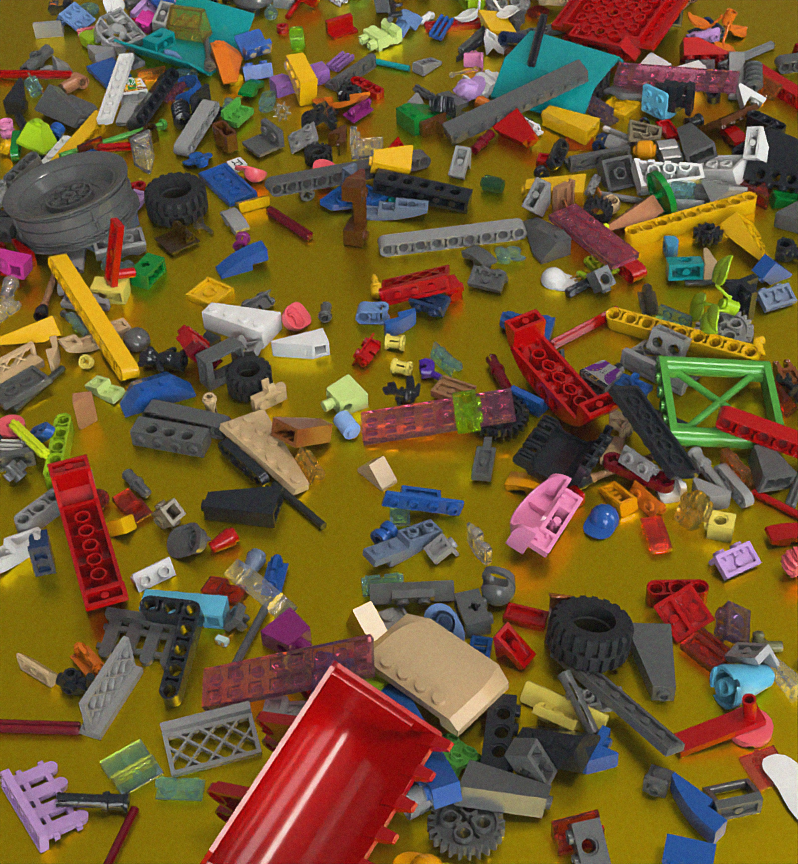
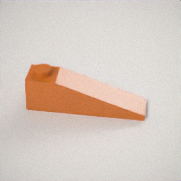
(227, 61)

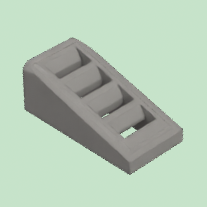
(425, 66)
(615, 141)

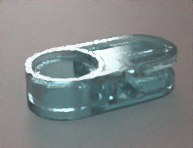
(267, 101)

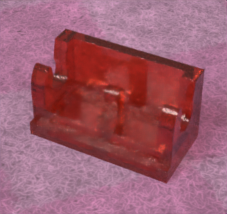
(558, 831)

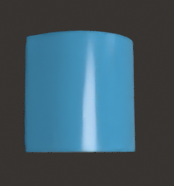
(670, 246)

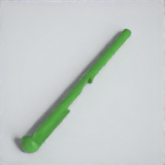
(161, 125)

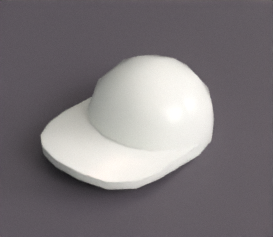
(556, 279)

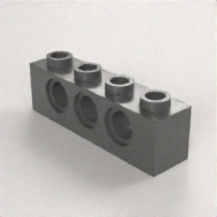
(170, 436)

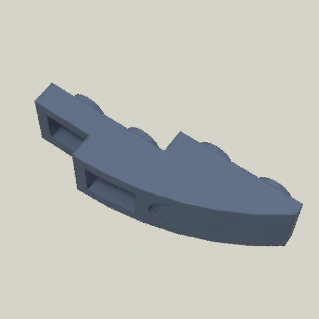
(406, 544)

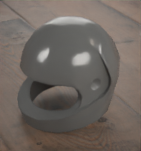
(498, 590)

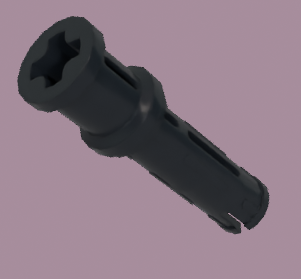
(103, 801)

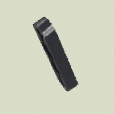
(243, 463)

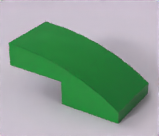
(251, 88)

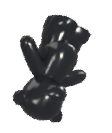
(167, 359)

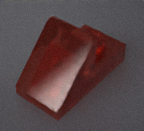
(761, 192)

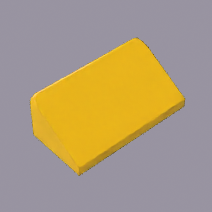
(253, 204)

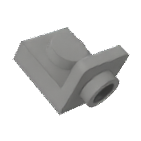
(440, 548)

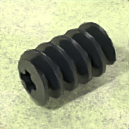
(180, 113)

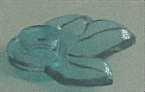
(505, 255)

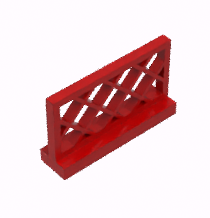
(415, 285)

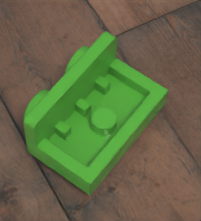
(235, 113)

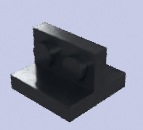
(744, 292)

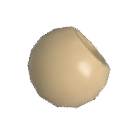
(615, 202)

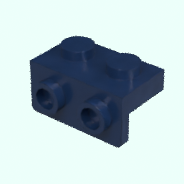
(432, 305)

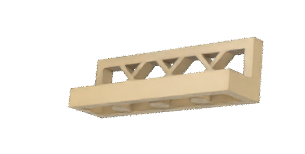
(20, 362)

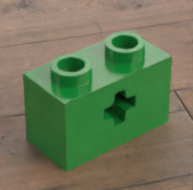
(148, 271)

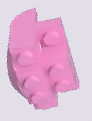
(543, 515)

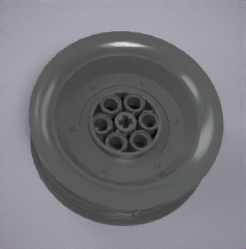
(70, 202)

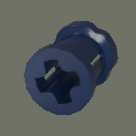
(598, 141)

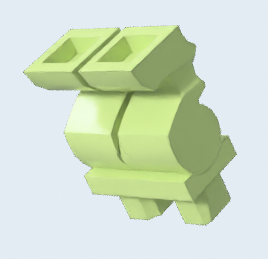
(381, 38)

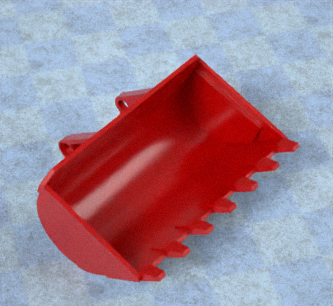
(330, 779)

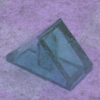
(683, 189)

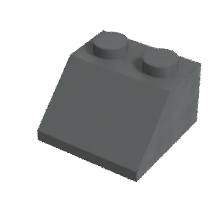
(616, 173)

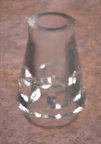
(9, 286)

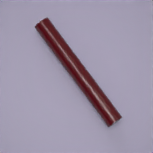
(122, 835)

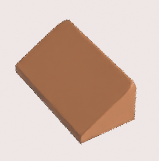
(84, 409)

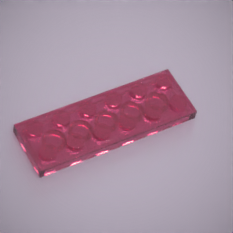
(594, 236)

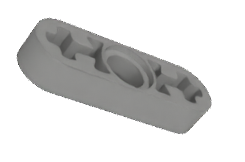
(739, 490)

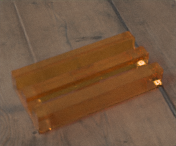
(151, 73)

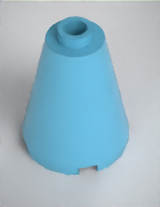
(736, 680)

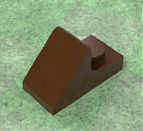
(433, 125)
(338, 139)

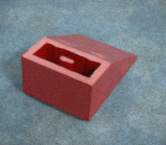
(698, 49)

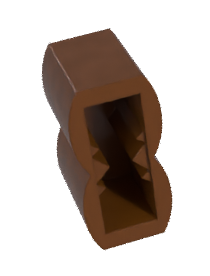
(225, 136)

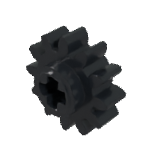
(707, 234)

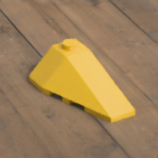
(744, 234)

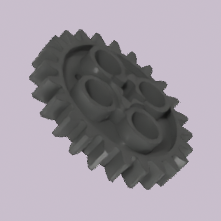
(465, 830)

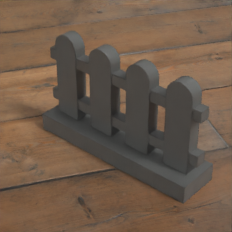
(135, 625)

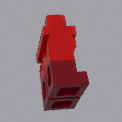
(193, 343)

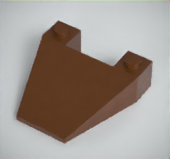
(355, 191)

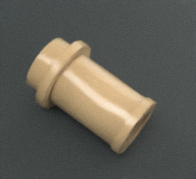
(209, 400)

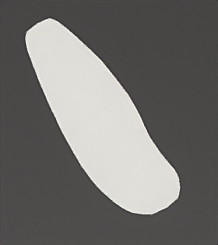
(784, 774)

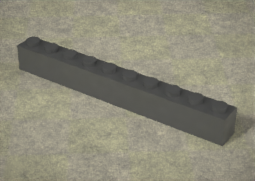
(523, 98)

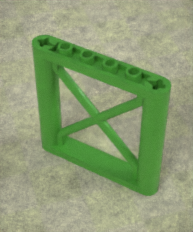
(683, 367)

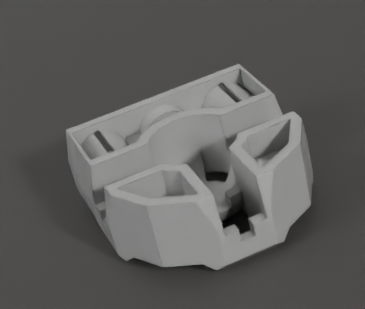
(115, 24)

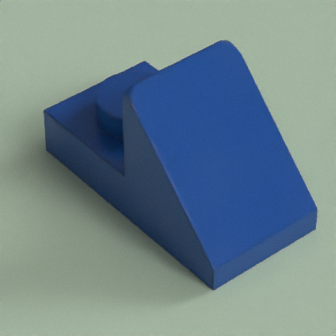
(602, 757)

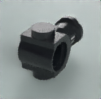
(786, 250)

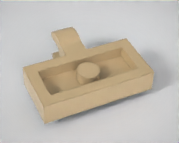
(270, 395)

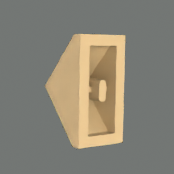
(378, 473)

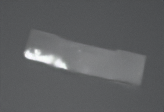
(258, 588)

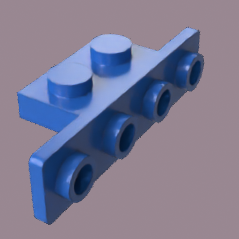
(422, 500)

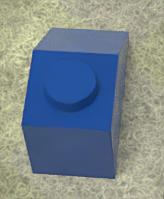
(770, 271)

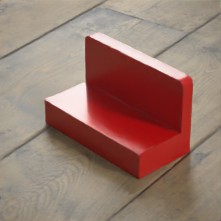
(340, 26)

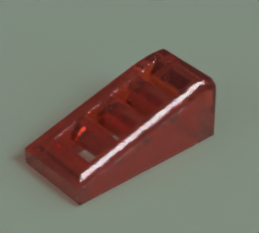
(787, 405)

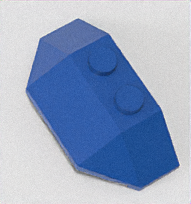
(159, 387)

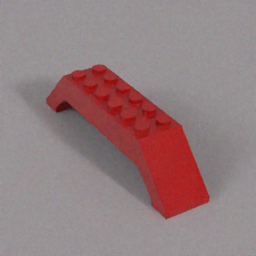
(87, 533)

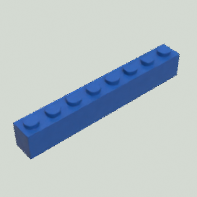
(445, 786)

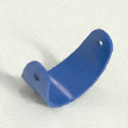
(193, 83)

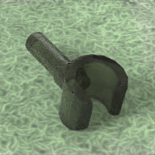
(198, 226)

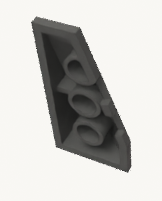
(547, 240)

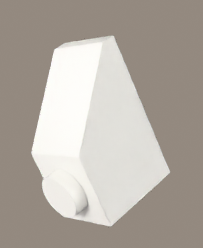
(756, 145)

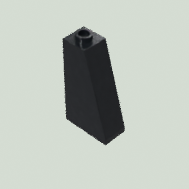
(245, 506)

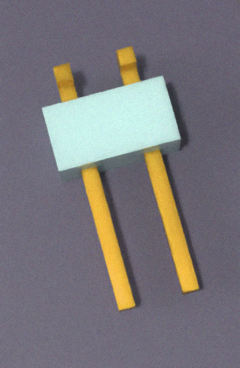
(222, 640)

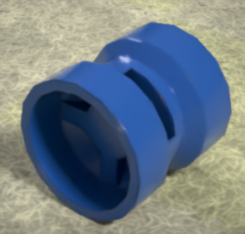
(58, 130)
(385, 532)

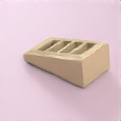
(709, 263)

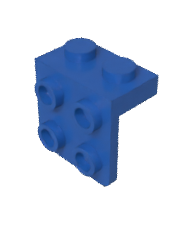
(253, 44)

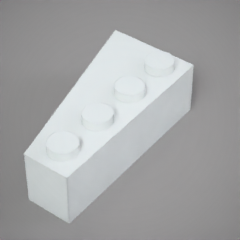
(671, 171)
(245, 321)

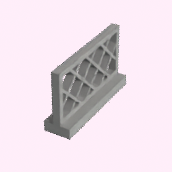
(637, 361)
(109, 690)
(210, 721)

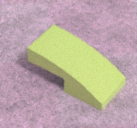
(104, 389)

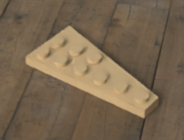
(254, 437)

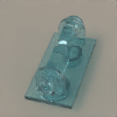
(33, 86)
(444, 359)
(375, 579)
(179, 789)

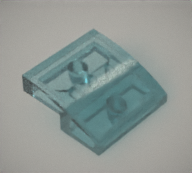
(131, 767)

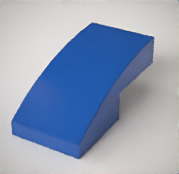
(400, 324)

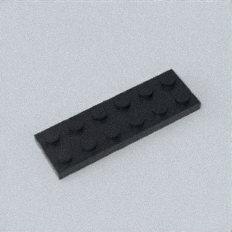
(654, 432)

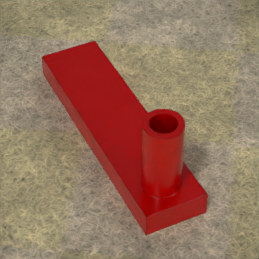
(113, 258)
(722, 727)

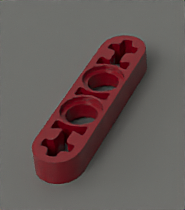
(657, 482)

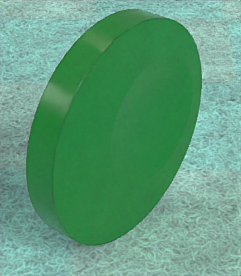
(662, 191)

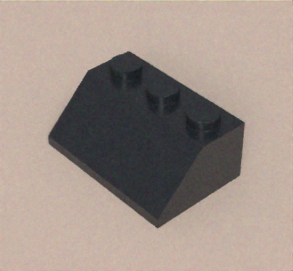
(565, 748)

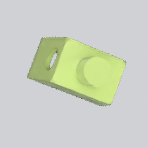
(345, 395)

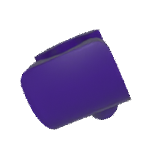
(427, 369)

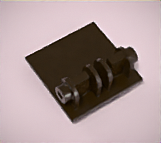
(177, 239)

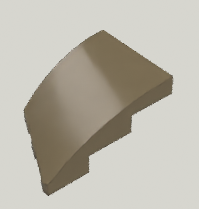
(642, 131)

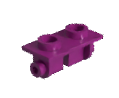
(359, 111)

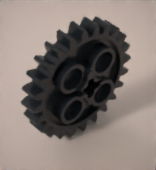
(510, 428)

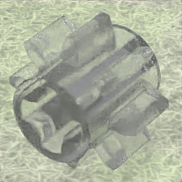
(280, 116)

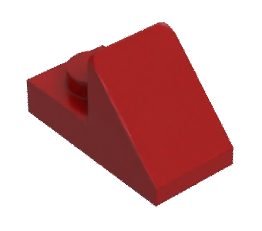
(512, 645)

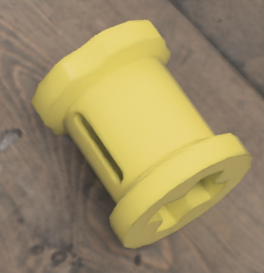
(390, 342)
(401, 367)

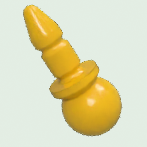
(374, 287)

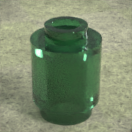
(492, 184)

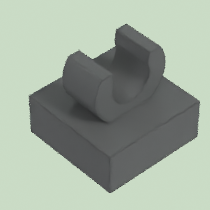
(236, 618)

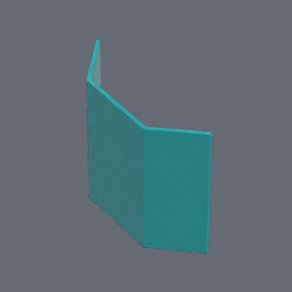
(224, 23)
(553, 55)

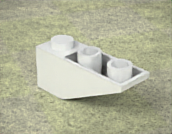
(303, 345)

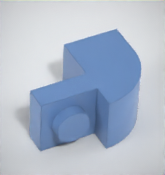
(408, 20)

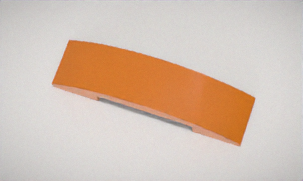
(354, 99)

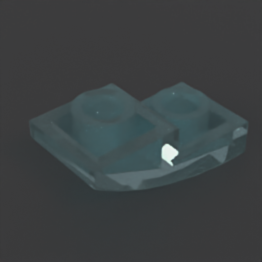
(400, 517)

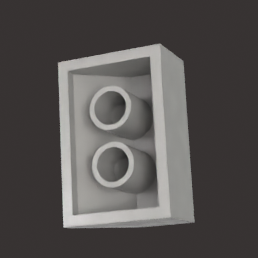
(133, 243)

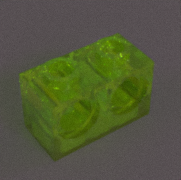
(466, 411)

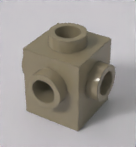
(168, 514)

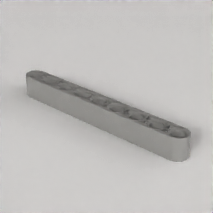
(451, 237)

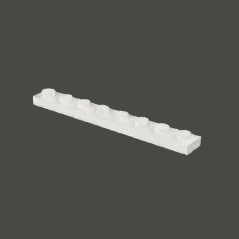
(115, 89)

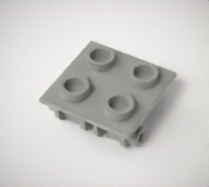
(303, 137)

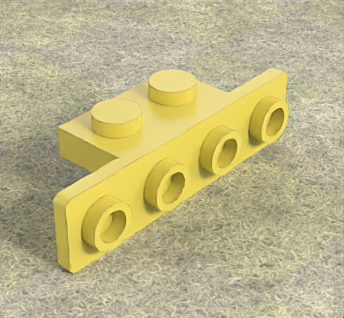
(556, 708)

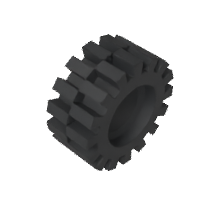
(316, 152)
(602, 204)

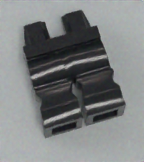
(676, 91)

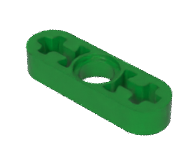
(15, 149)

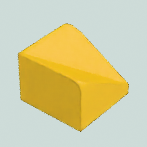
(121, 525)

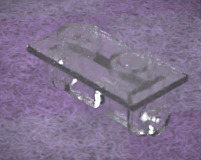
(8, 305)

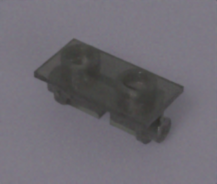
(648, 300)

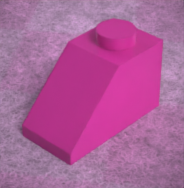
(144, 21)

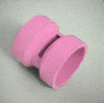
(6, 127)

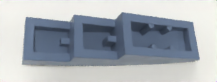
(400, 209)

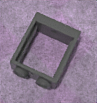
(214, 379)

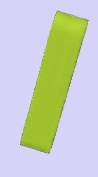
(59, 444)

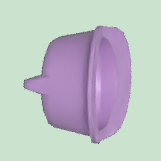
(470, 88)

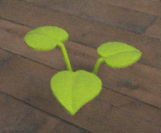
(709, 319)

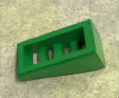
(782, 199)

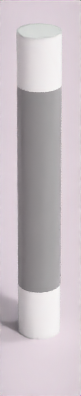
(615, 132)

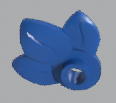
(198, 158)

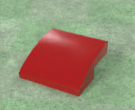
(684, 612)

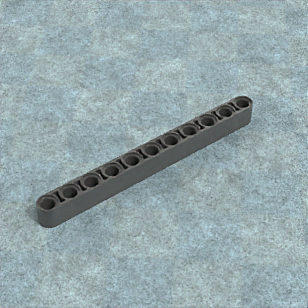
(328, 176)

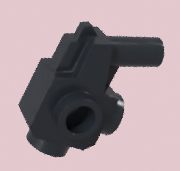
(73, 681)

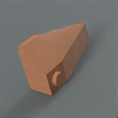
(642, 211)

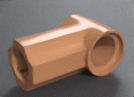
(74, 82)

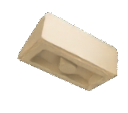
(37, 670)

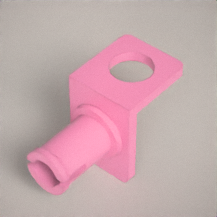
(473, 59)

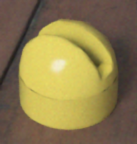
(82, 364)

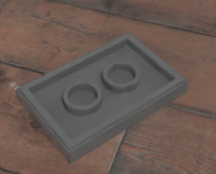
(22, 386)

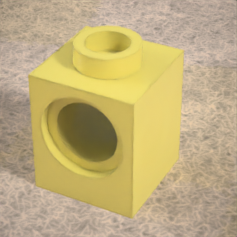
(720, 526)

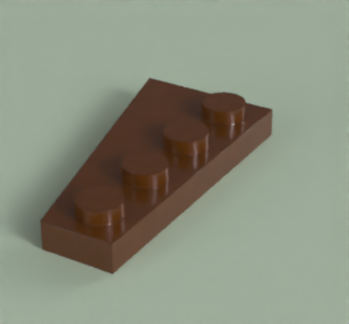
(728, 119)

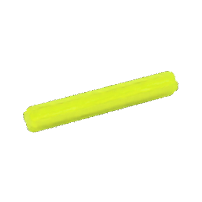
(29, 439)

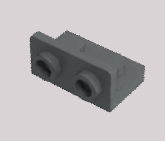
(487, 279)

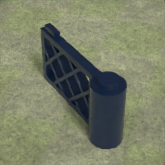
(510, 38)

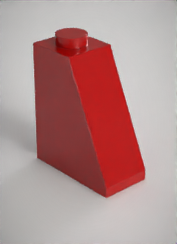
(517, 129)

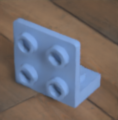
(75, 17)

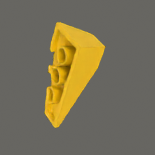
(37, 333)

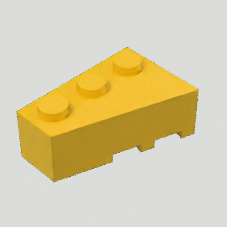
(302, 78)

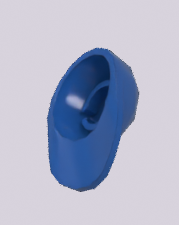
(601, 521)

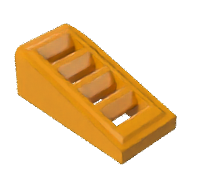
(620, 499)

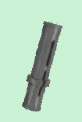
(567, 680)

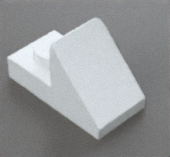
(491, 42)
(746, 94)

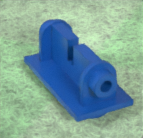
(276, 572)

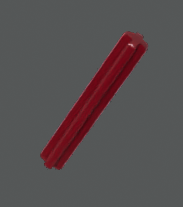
(289, 223)
(40, 726)

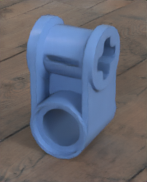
(372, 312)

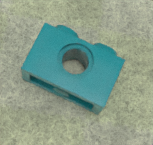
(159, 40)
(684, 268)

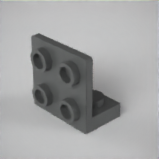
(268, 141)

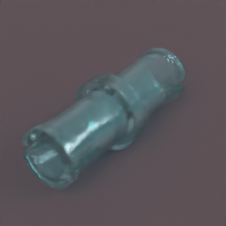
(77, 324)

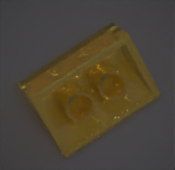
(189, 23)

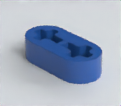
(43, 431)

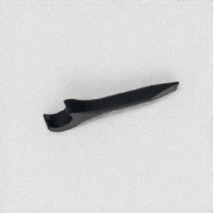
(480, 42)

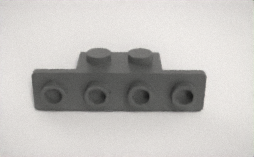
(412, 592)

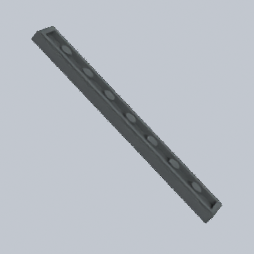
(628, 710)

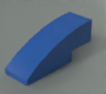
(242, 260)
(697, 809)

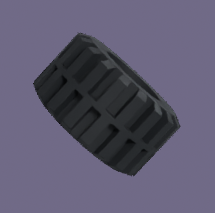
(245, 377)

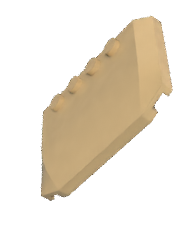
(438, 671)

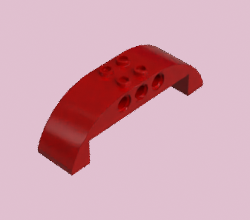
(551, 374)

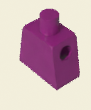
(286, 633)

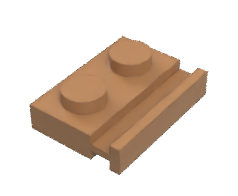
(565, 191)
(449, 385)

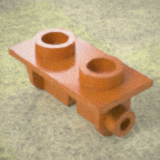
(646, 500)
(86, 659)

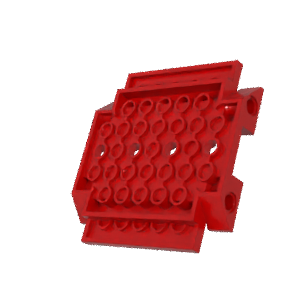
(633, 27)

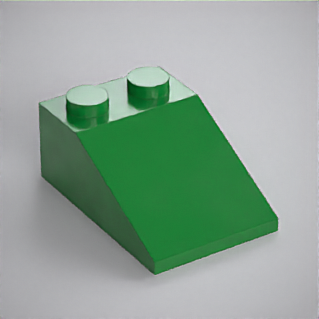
(411, 114)

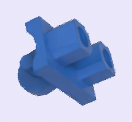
(627, 380)

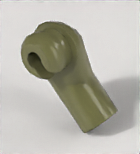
(758, 637)

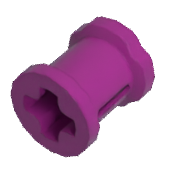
(246, 239)

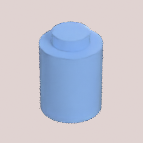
(346, 424)

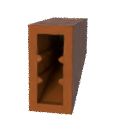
(301, 431)

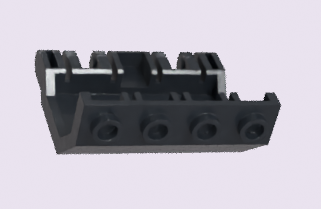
(557, 451)

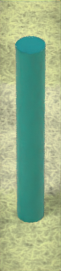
(393, 65)

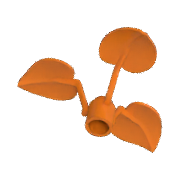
(727, 20)

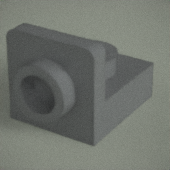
(657, 781)

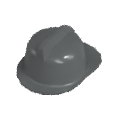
(187, 540)

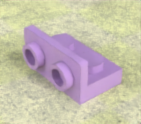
(710, 35)
(736, 560)

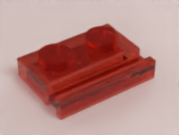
(705, 649)

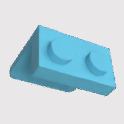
(655, 102)

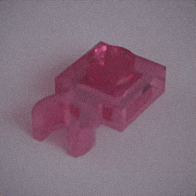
(176, 89)

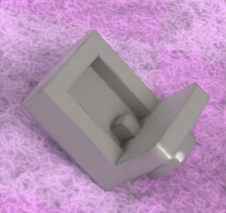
(251, 348)

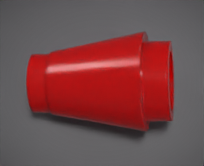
(224, 540)

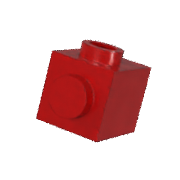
(456, 289)

